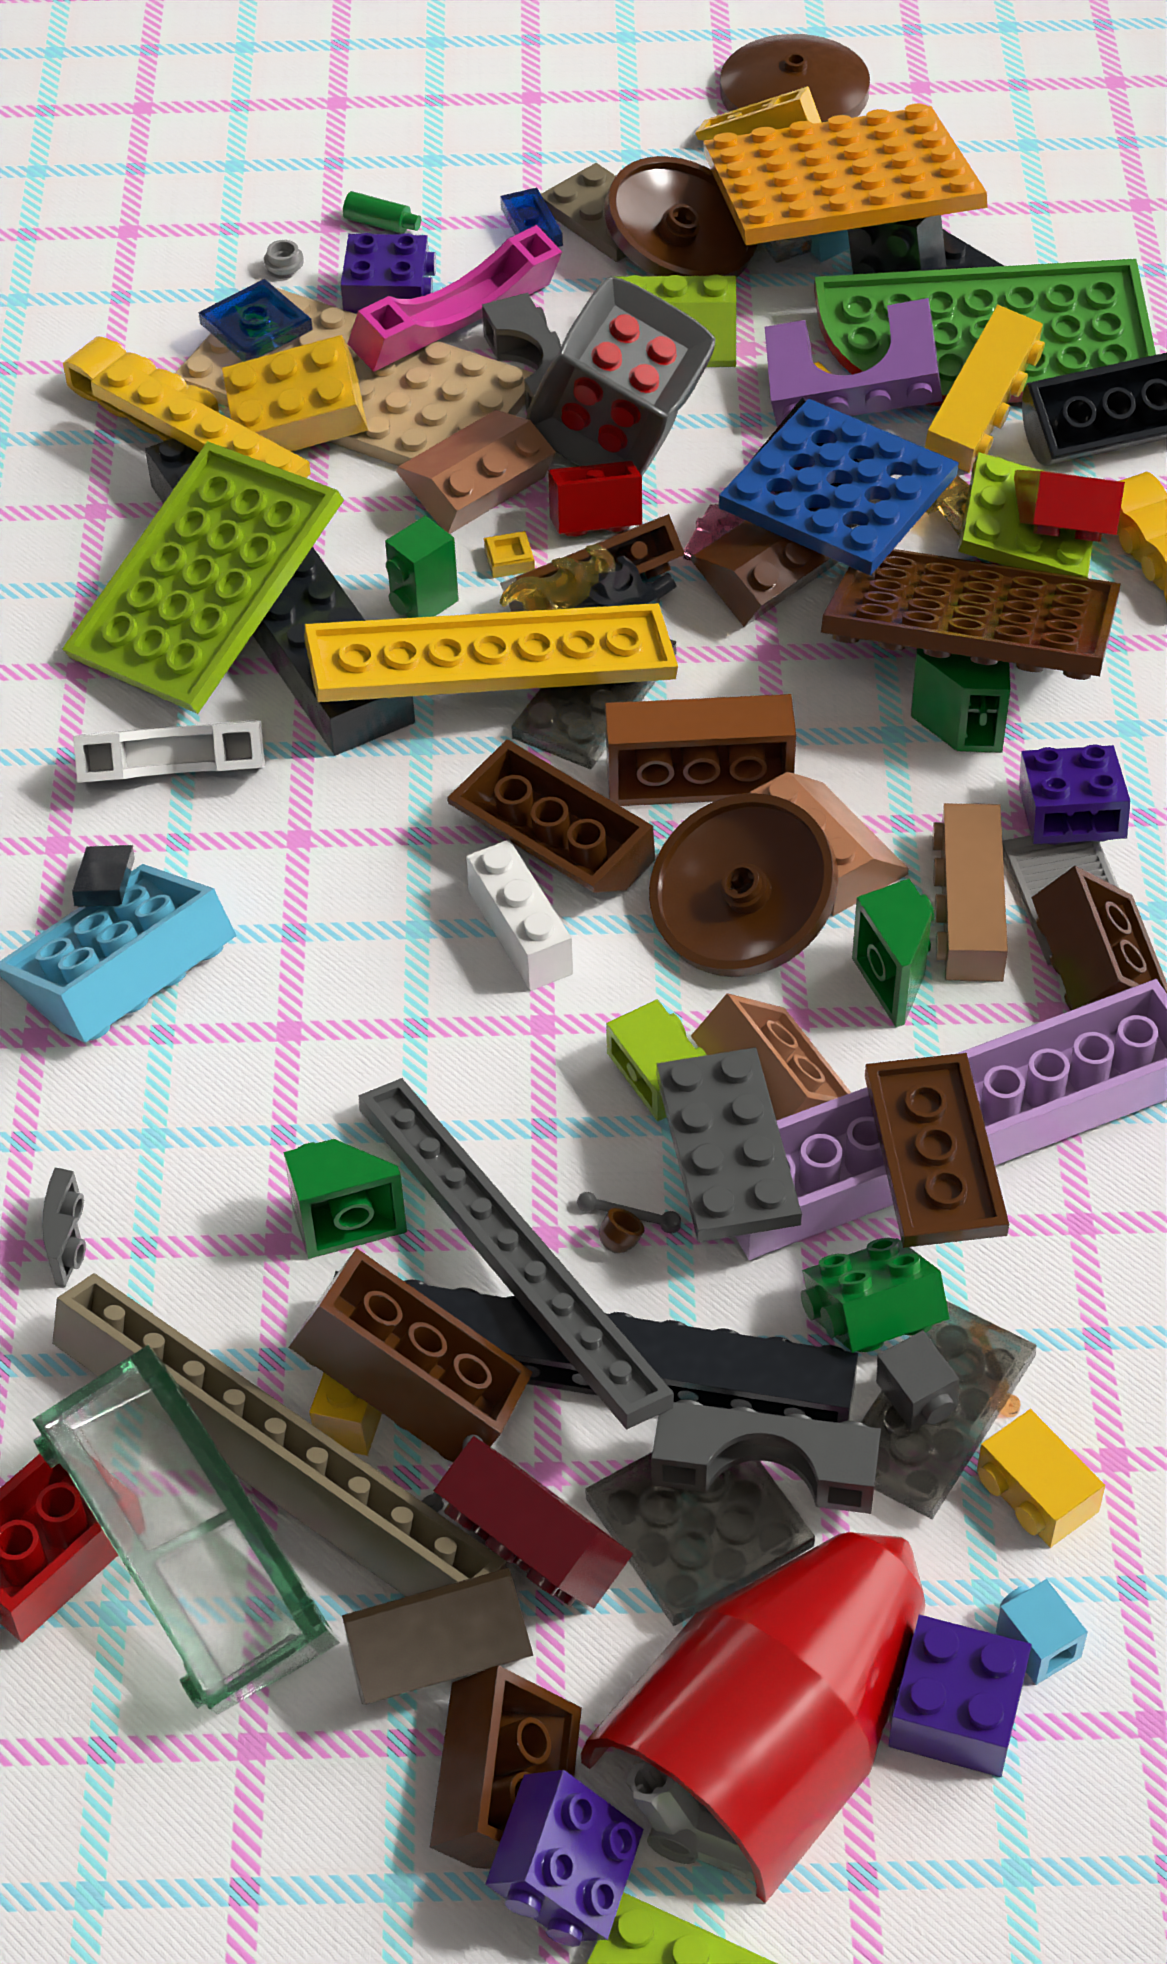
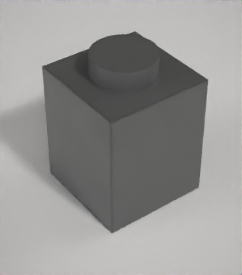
(918, 1381)

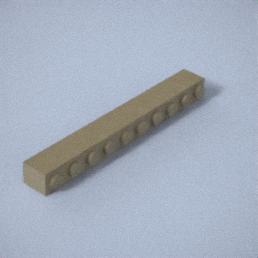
(278, 1449)

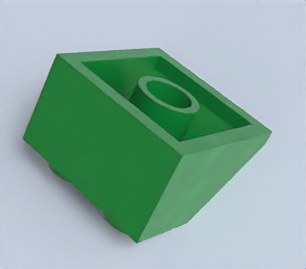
(893, 944)
(343, 1196)

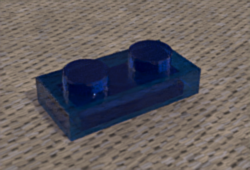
(529, 209)

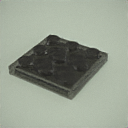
(697, 1543)

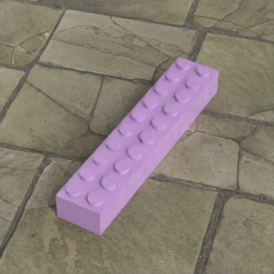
(1030, 1092)

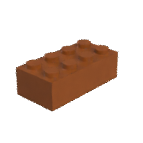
(697, 747)

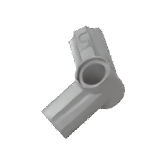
(682, 1825)

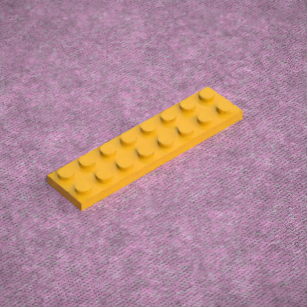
(489, 652)

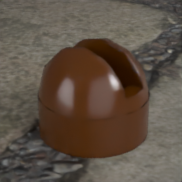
(620, 1230)

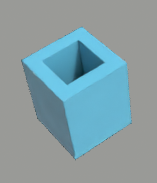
(1045, 1622)

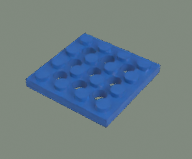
(826, 530)

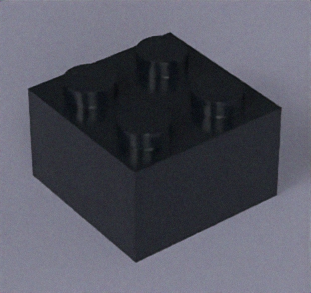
(898, 246)

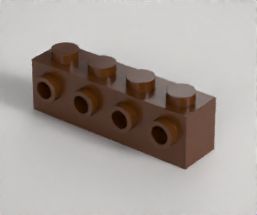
(646, 546)

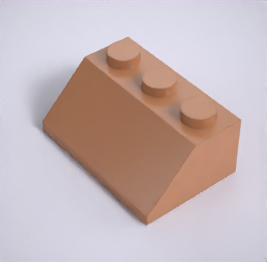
(477, 468)
(860, 855)
(790, 1062)

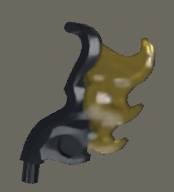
(588, 584)

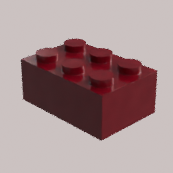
(530, 1526)

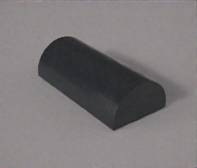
(1096, 410)

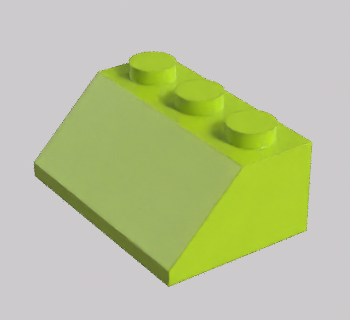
(705, 299)

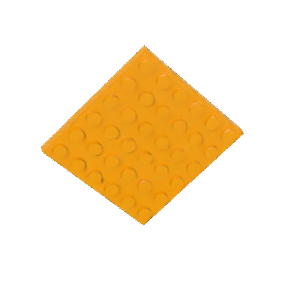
(842, 174)

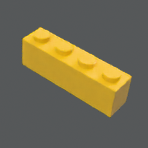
(985, 387)

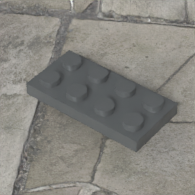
(728, 1145)

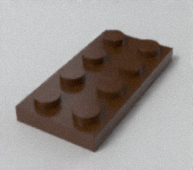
(936, 1150)

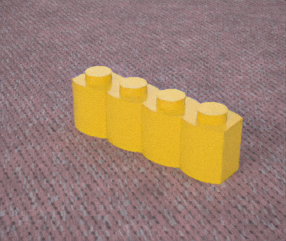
(103, 353)
(1144, 526)

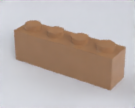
(972, 892)

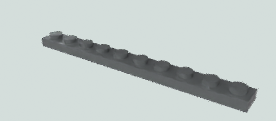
(517, 1255)

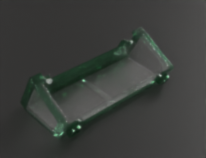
(185, 1531)

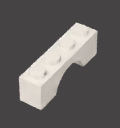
(169, 750)

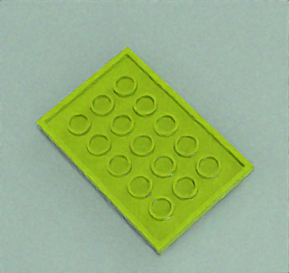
(203, 576)

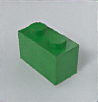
(421, 569)

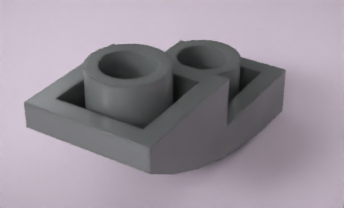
(60, 1229)

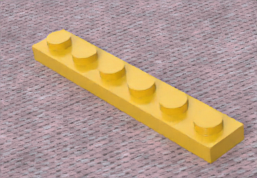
(187, 418)

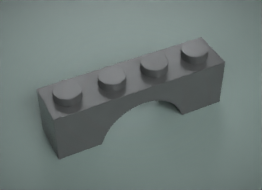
(520, 334)
(703, 1441)

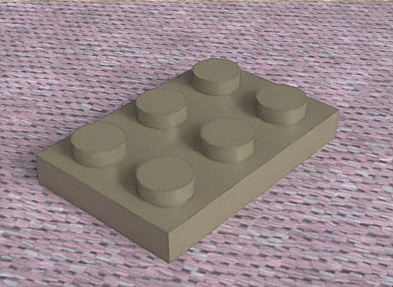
(580, 207)

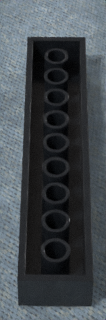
(307, 599)

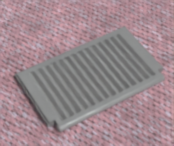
(1040, 864)

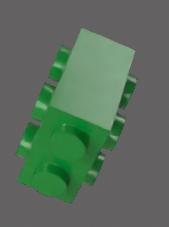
(874, 1295)

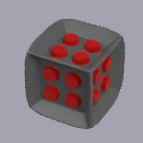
(620, 377)

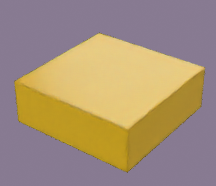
(509, 554)

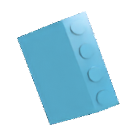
(116, 957)

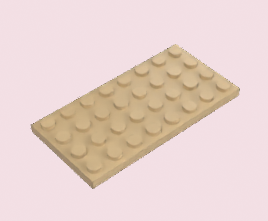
(404, 403)

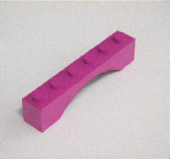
(402, 326)

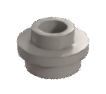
(283, 257)

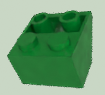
(962, 701)

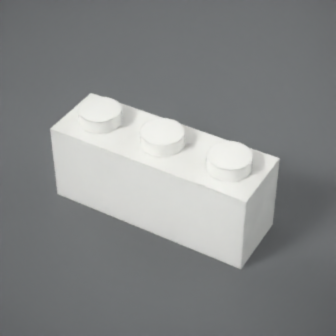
(520, 915)

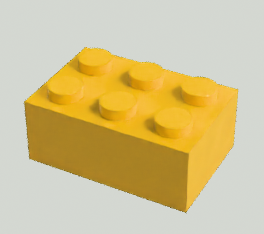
(298, 394)

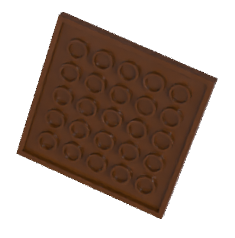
(977, 612)

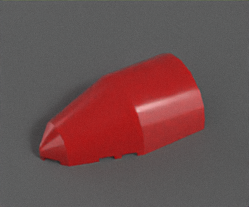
(778, 1696)

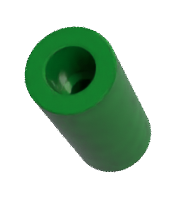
(380, 213)

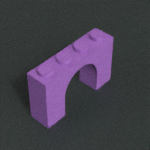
(901, 379)

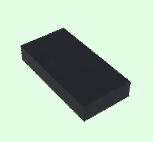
(103, 876)

